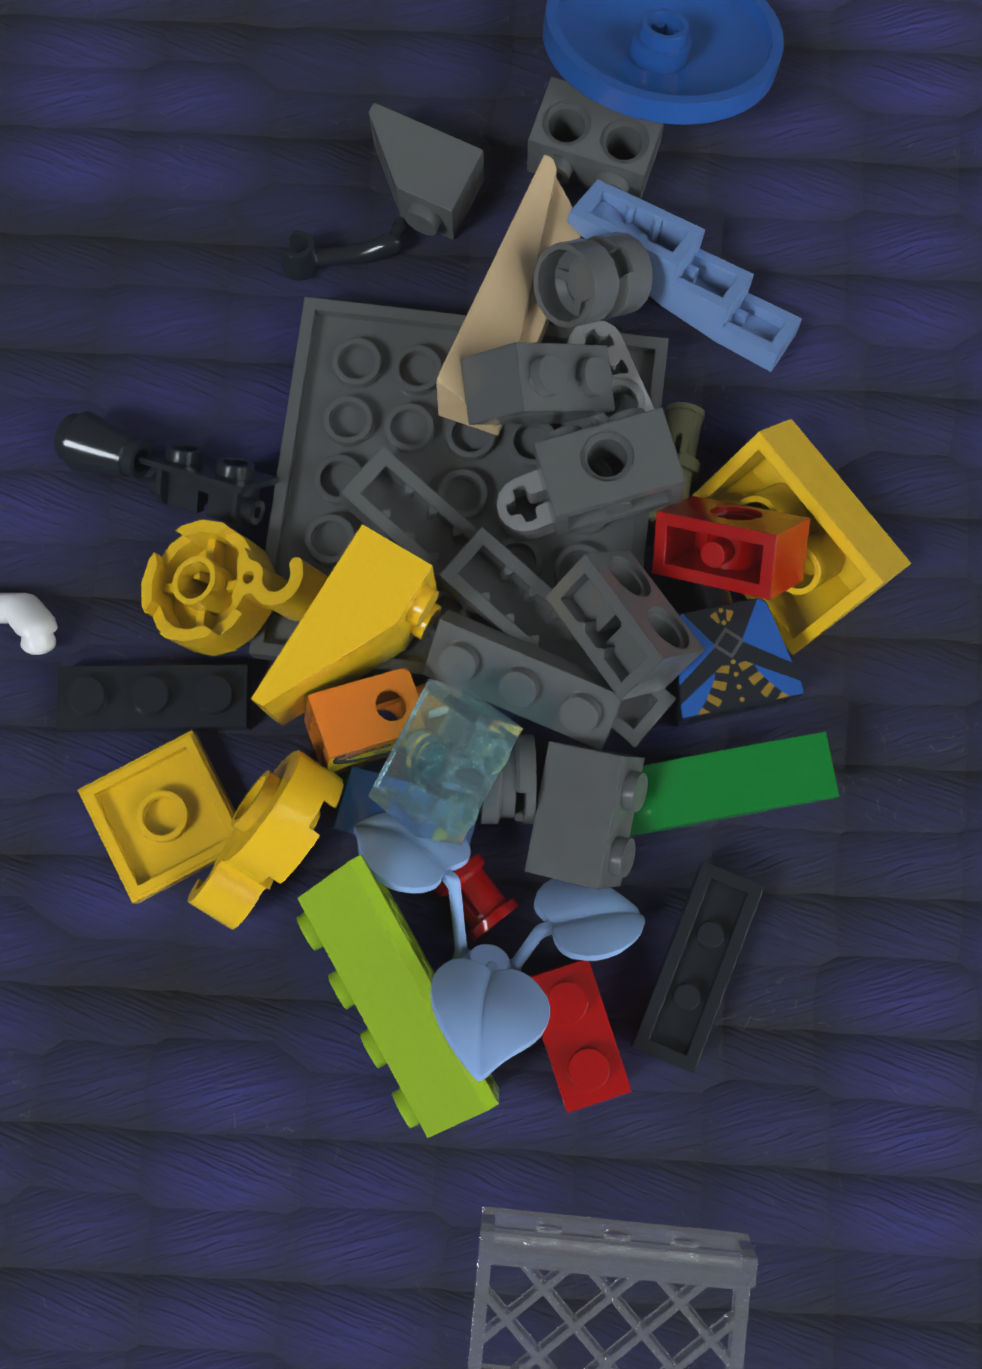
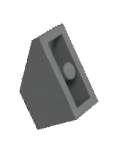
(427, 171)

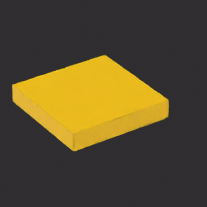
(161, 816)

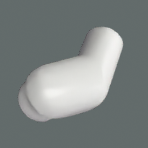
(30, 621)

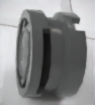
(515, 786)

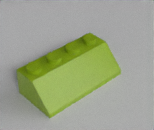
(390, 984)

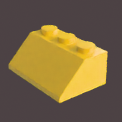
(846, 546)

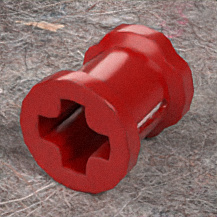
(481, 898)

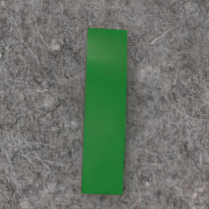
(736, 783)

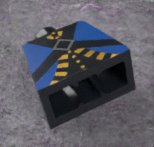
(742, 660)

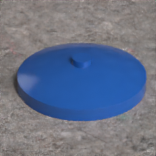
(666, 56)

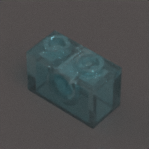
(444, 763)

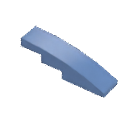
(689, 280)

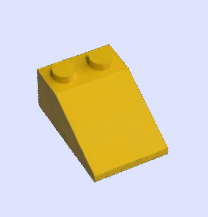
(356, 623)

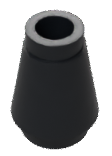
(99, 446)

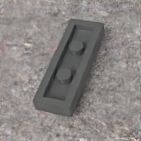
(523, 679)

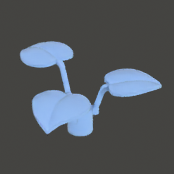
(481, 994)

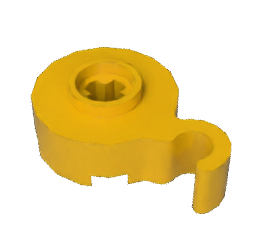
(220, 588)
(269, 837)

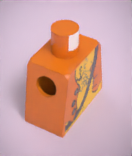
(346, 720)

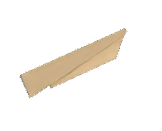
(506, 301)

